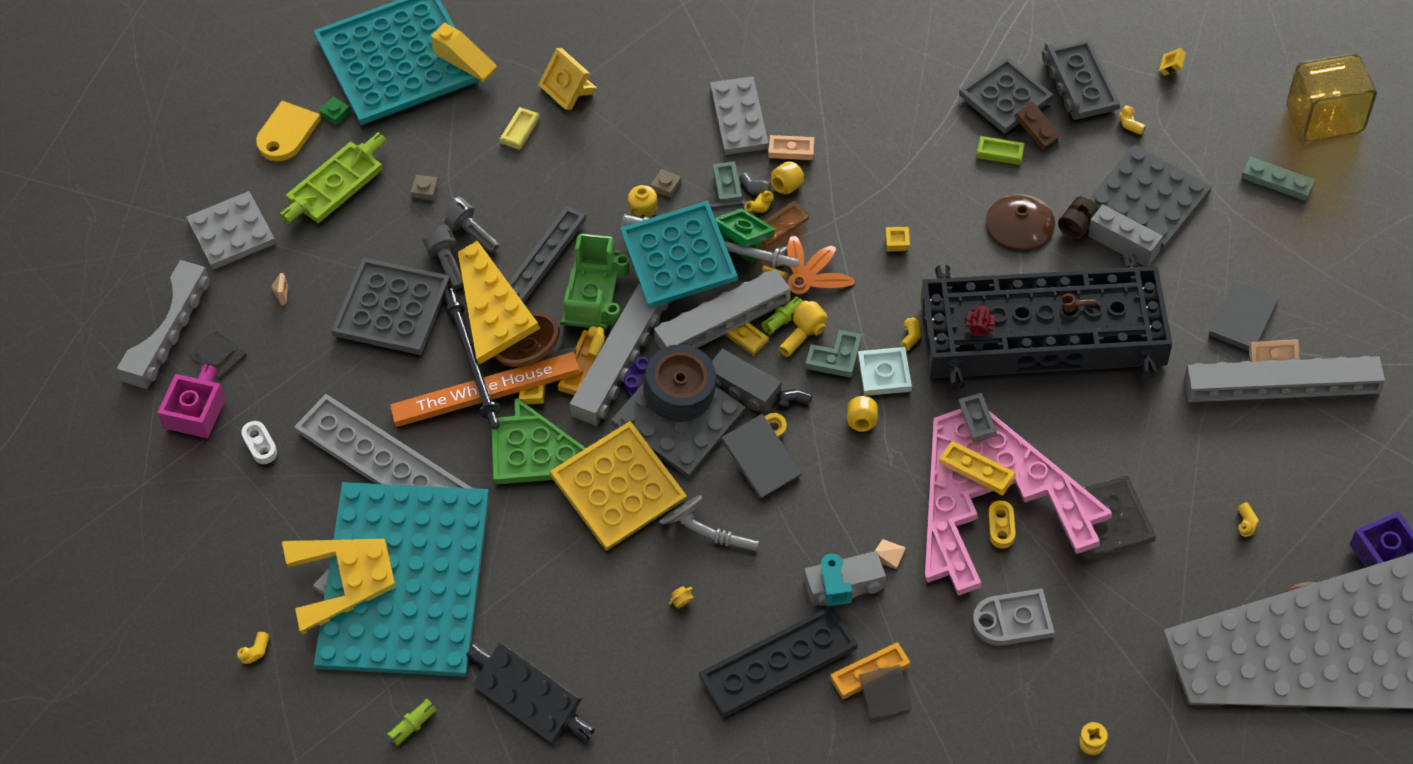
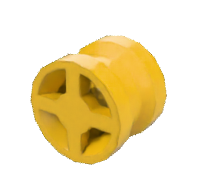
(1095, 744)

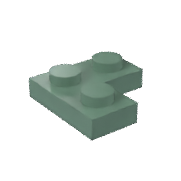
(838, 360)

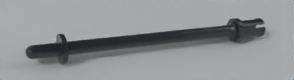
(456, 310)

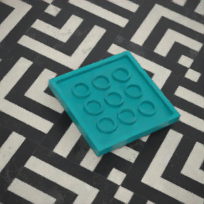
(678, 254)

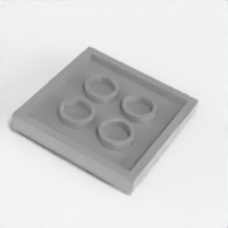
(231, 230)

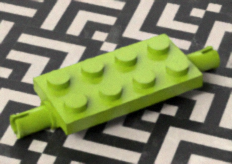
(334, 181)

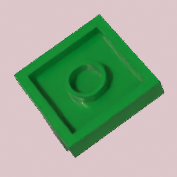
(744, 229)

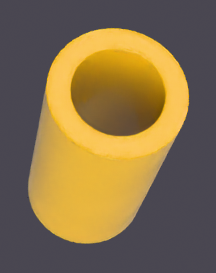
(792, 342)

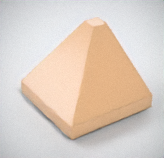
(280, 288)
(890, 553)

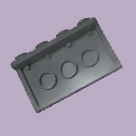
(1080, 79)

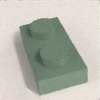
(727, 182)

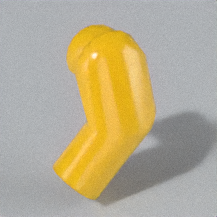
(1128, 121)
(914, 333)
(1249, 521)
(251, 654)

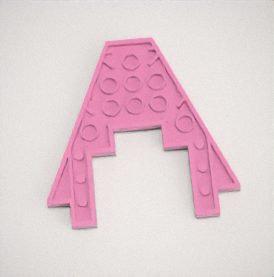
(1035, 477)

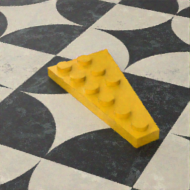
(494, 308)

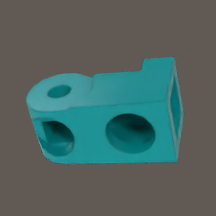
(831, 574)

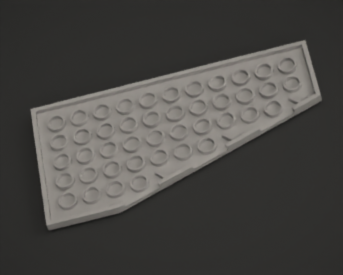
(1307, 647)

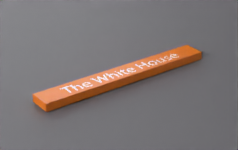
(497, 385)

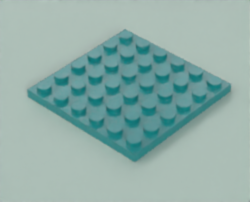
(389, 59)

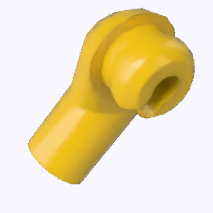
(761, 203)
(597, 341)

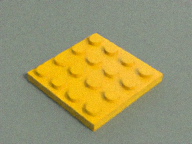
(618, 485)

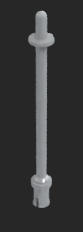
(774, 257)

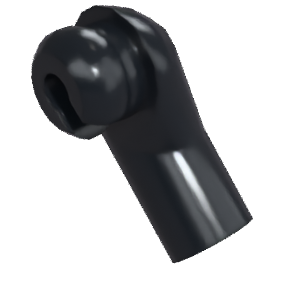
(793, 395)

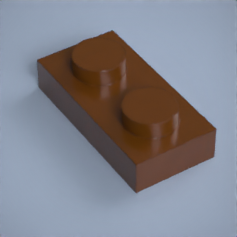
(1037, 125)

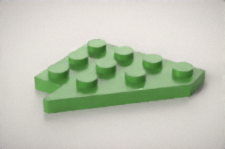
(529, 447)

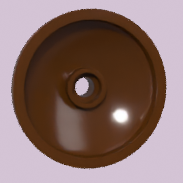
(1019, 230)
(534, 346)

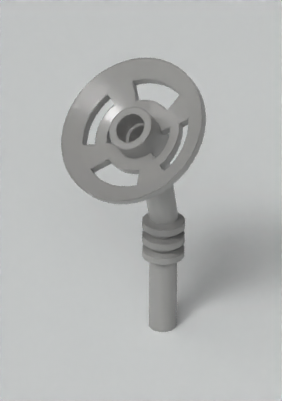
(685, 516)

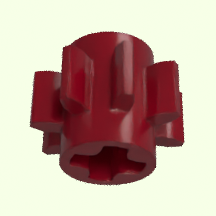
(980, 321)

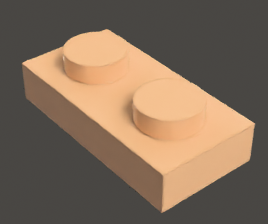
(791, 147)
(1274, 350)

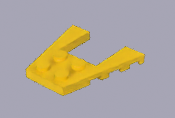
(363, 571)

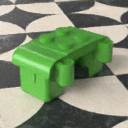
(594, 283)

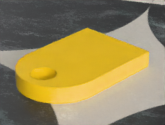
(286, 129)

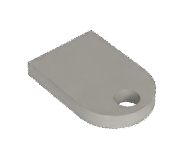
(1015, 618)

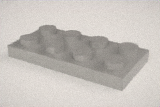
(739, 115)

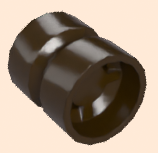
(1077, 217)

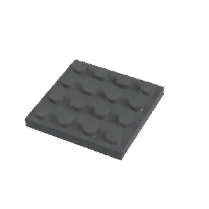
(1151, 193)
(391, 306)
(681, 443)

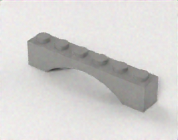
(143, 361)

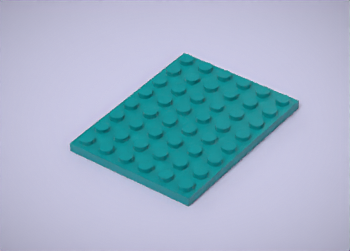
(436, 564)

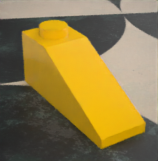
(461, 52)

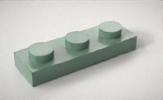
(1278, 178)

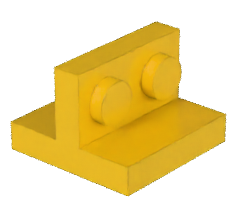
(566, 79)

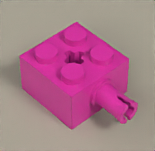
(192, 403)

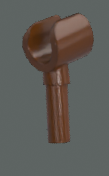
(1072, 303)

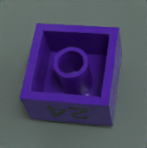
(1383, 540)

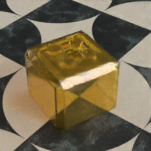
(1331, 97)

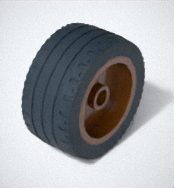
(679, 382)

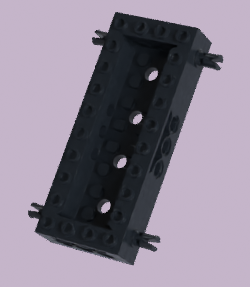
(1047, 337)

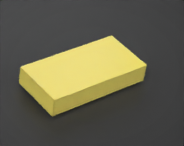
(519, 128)

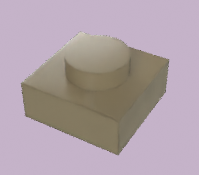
(666, 183)
(424, 187)

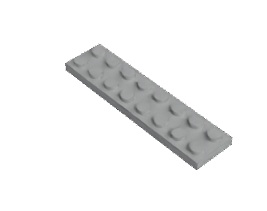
(369, 448)

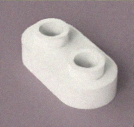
(259, 444)

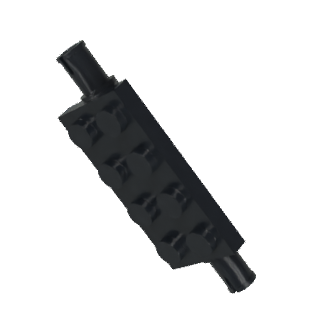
(528, 693)

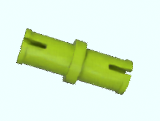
(782, 316)
(412, 722)

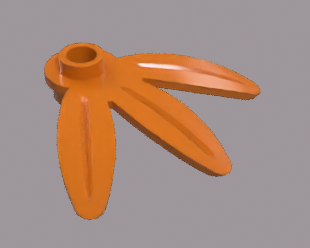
(809, 273)

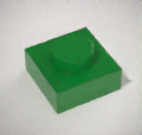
(334, 110)

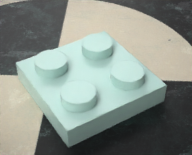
(884, 371)

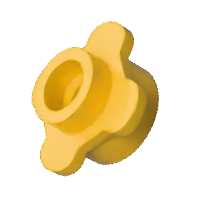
(681, 597)

